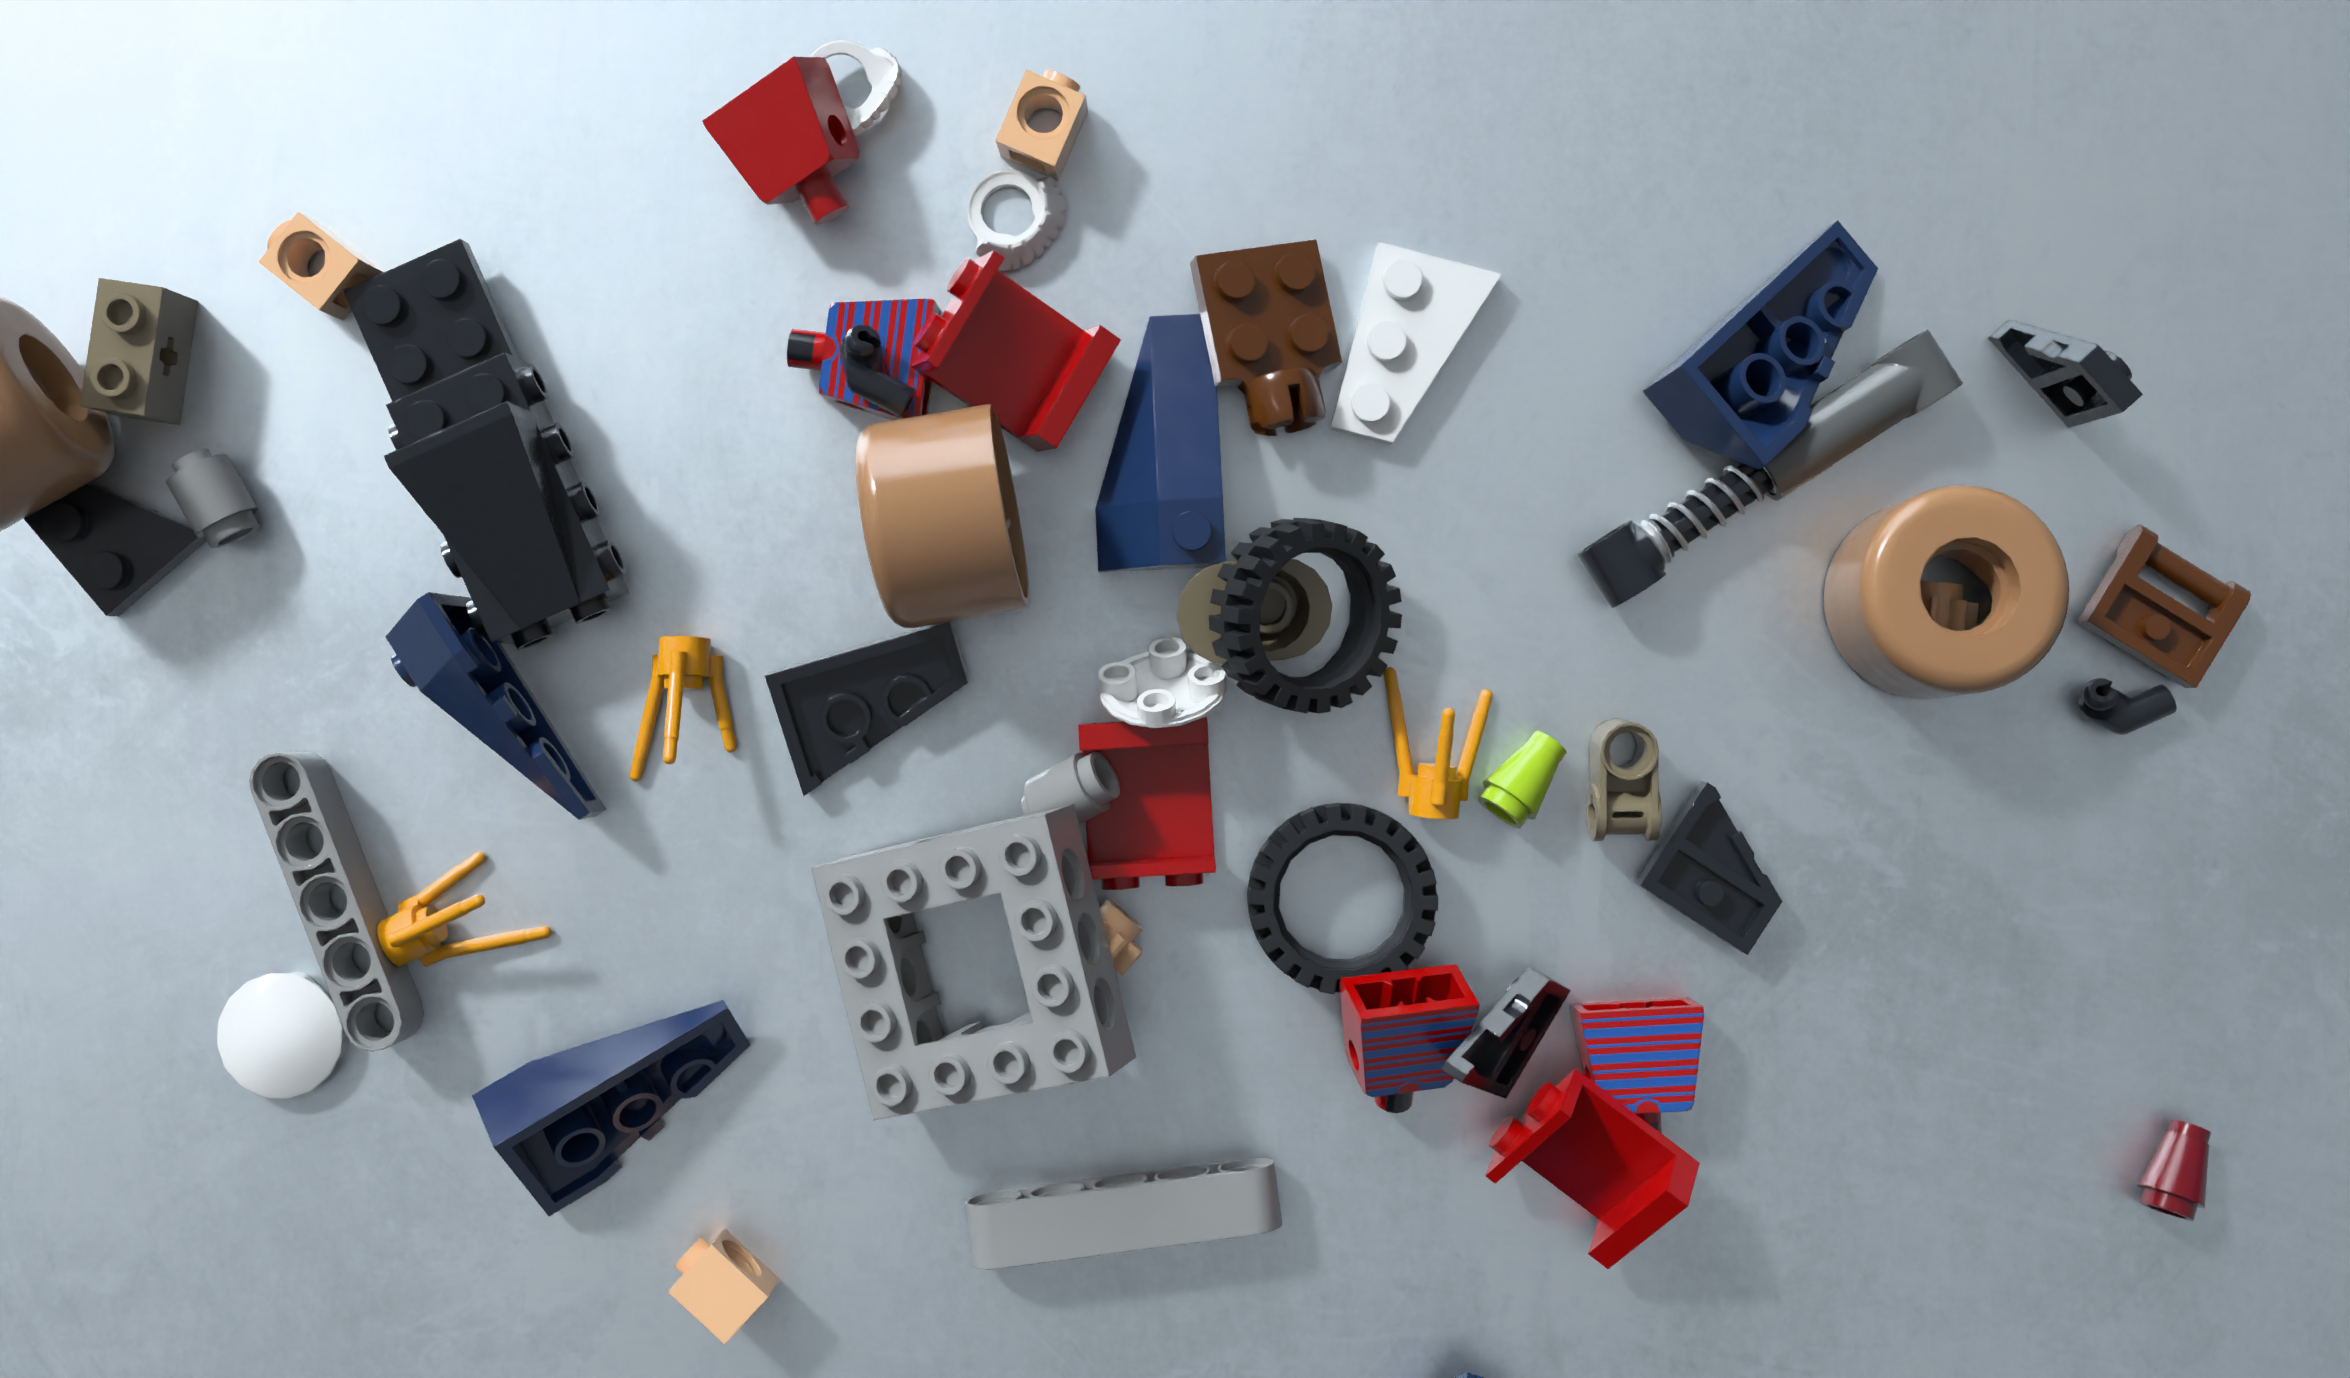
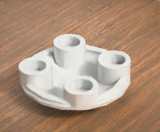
(1162, 687)
(281, 1035)

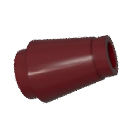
(2177, 1172)

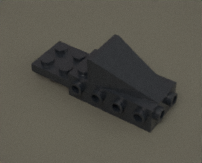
(484, 451)

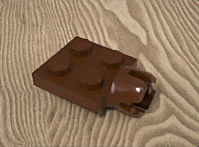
(1269, 330)

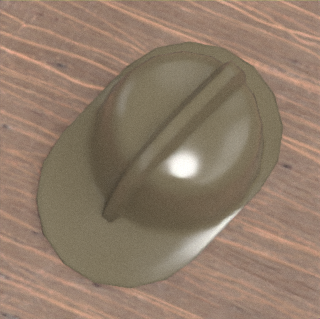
(1291, 615)

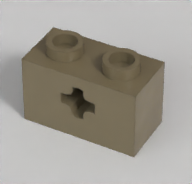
(139, 351)

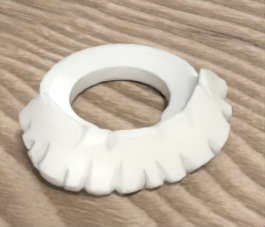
(882, 74)
(1046, 206)

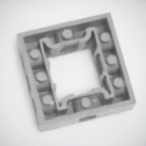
(1060, 943)

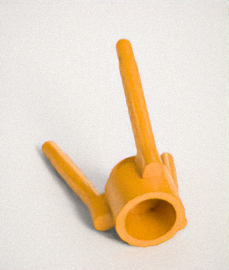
(679, 667)
(1437, 786)
(419, 929)

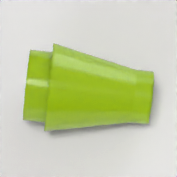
(1521, 782)

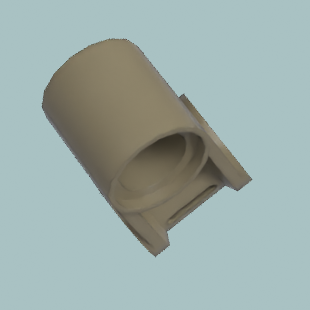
(1623, 787)

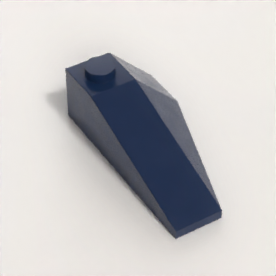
(1757, 370)
(1164, 469)
(487, 696)
(580, 1109)

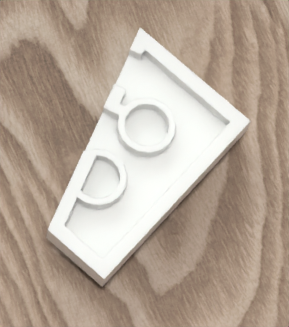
(1403, 336)

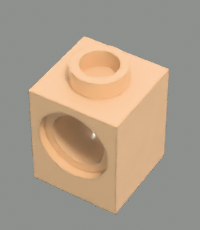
(1043, 151)
(344, 267)
(722, 1284)

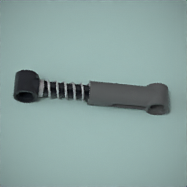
(1840, 423)

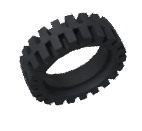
(1363, 639)
(1312, 825)

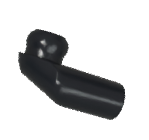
(867, 374)
(2120, 712)

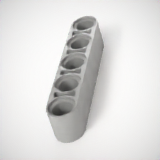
(310, 883)
(1123, 1213)

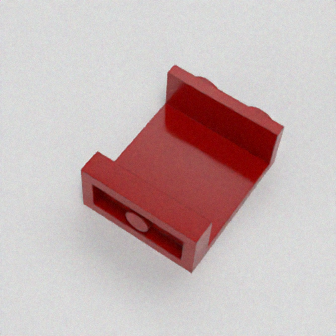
(1012, 352)
(1163, 805)
(1600, 1160)

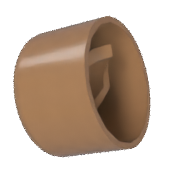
(44, 434)
(941, 517)
(1878, 606)

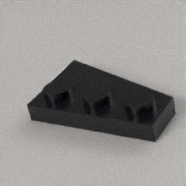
(861, 695)

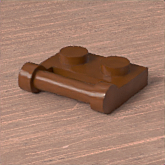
(2156, 625)

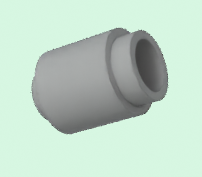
(213, 497)
(1078, 780)

